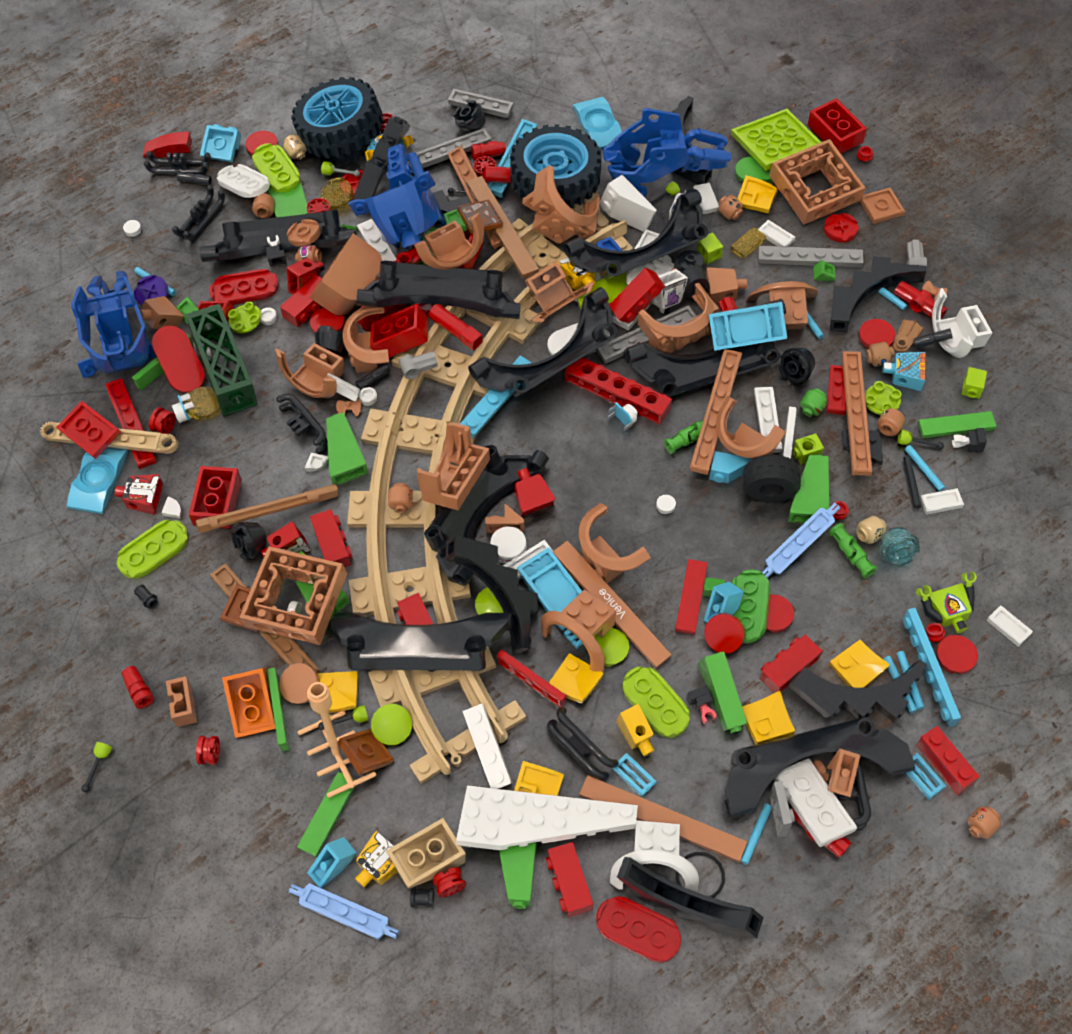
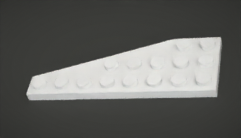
(513, 818)

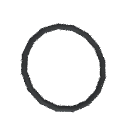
(712, 857)

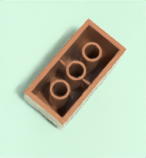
(351, 270)

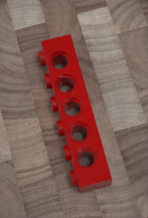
(606, 384)

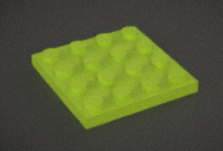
(774, 137)

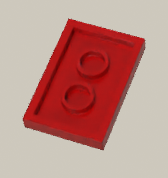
(88, 429)

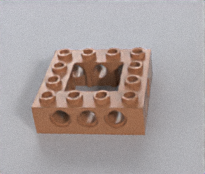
(825, 157)
(278, 565)

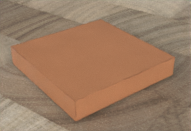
(882, 205)

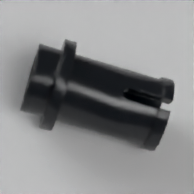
(149, 600)

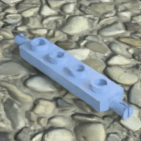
(800, 540)
(343, 911)

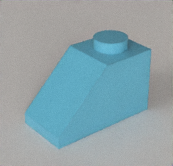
(727, 467)
(723, 599)
(331, 861)

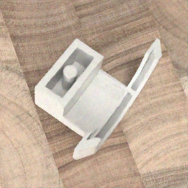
(967, 328)
(660, 845)

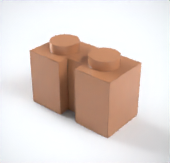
(183, 705)

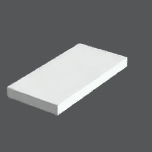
(814, 804)

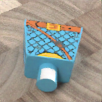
(907, 370)

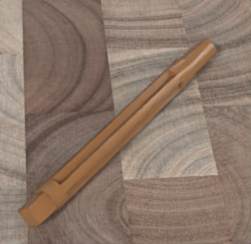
(308, 497)

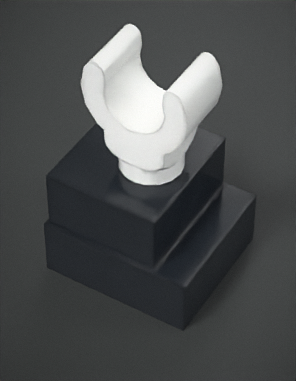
(274, 255)
(974, 440)

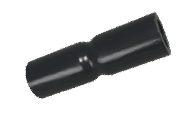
(194, 178)
(936, 337)
(374, 376)

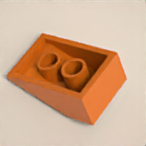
(249, 702)

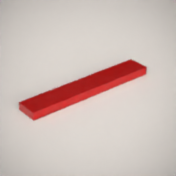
(128, 418)

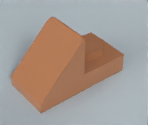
(511, 519)
(843, 774)

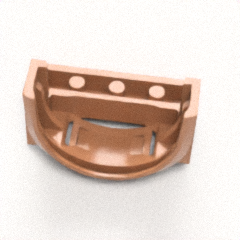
(672, 338)
(452, 483)

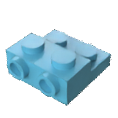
(220, 142)

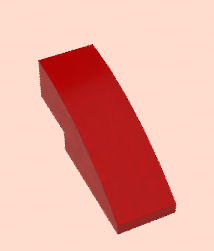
(170, 143)

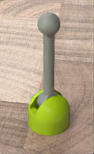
(328, 169)

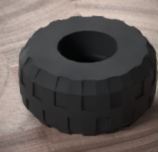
(771, 478)

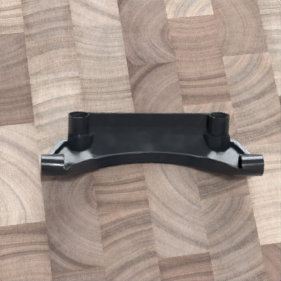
(676, 235)
(250, 237)
(456, 287)
(587, 337)
(696, 370)
(493, 483)
(418, 647)
(768, 759)

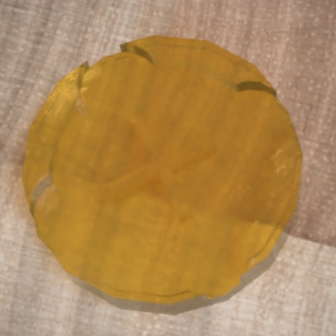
(337, 193)
(204, 403)

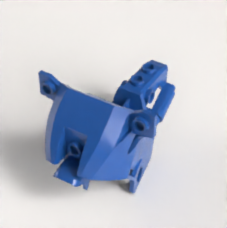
(665, 150)
(407, 205)
(113, 326)

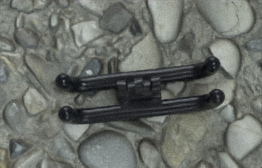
(177, 164)
(200, 215)
(303, 421)
(580, 745)
(859, 792)

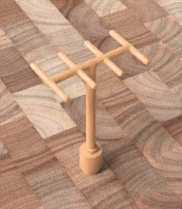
(320, 702)

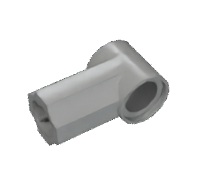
(915, 253)
(412, 366)

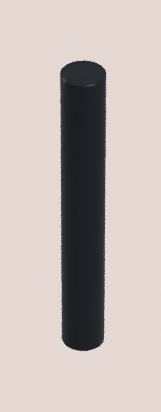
(912, 482)

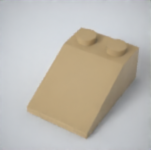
(426, 854)

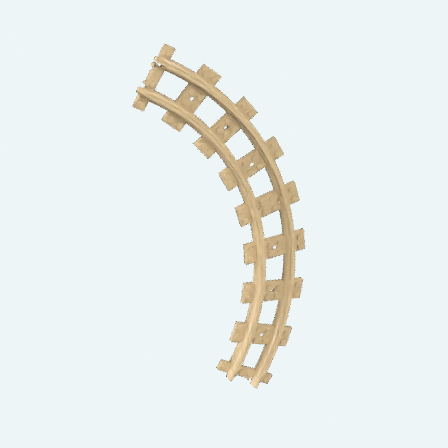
(370, 509)

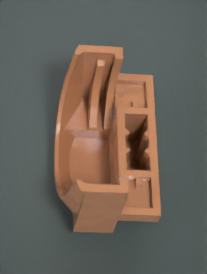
(554, 216)

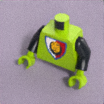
(951, 604)

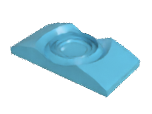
(597, 120)
(748, 326)
(96, 480)
(550, 581)

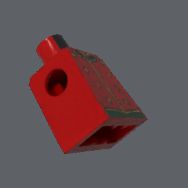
(301, 273)

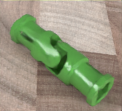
(683, 437)
(852, 548)

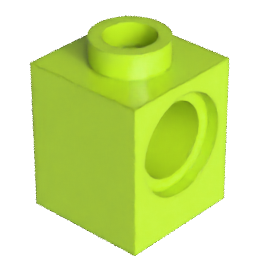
(710, 248)
(974, 383)
(809, 442)

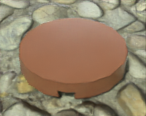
(304, 233)
(296, 682)

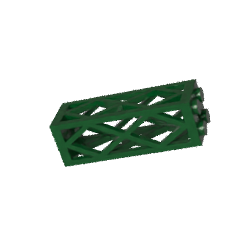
(204, 326)

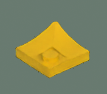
(757, 194)
(858, 665)
(576, 679)
(342, 688)
(768, 719)
(538, 780)

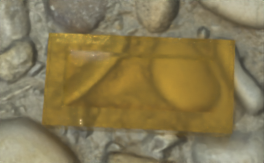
(748, 242)

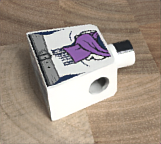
(673, 291)

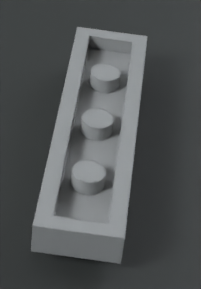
(489, 104)

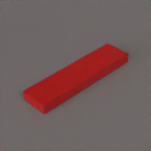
(691, 597)
(531, 679)

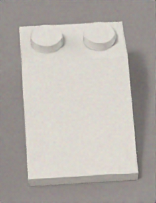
(626, 203)

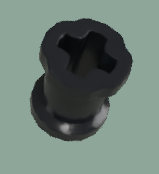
(422, 897)

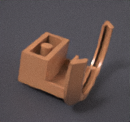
(450, 246)
(552, 290)
(794, 298)
(359, 343)
(312, 375)
(745, 441)
(601, 555)
(584, 618)

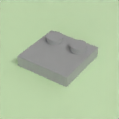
(782, 814)

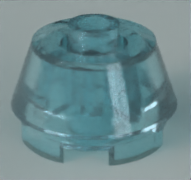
(899, 546)

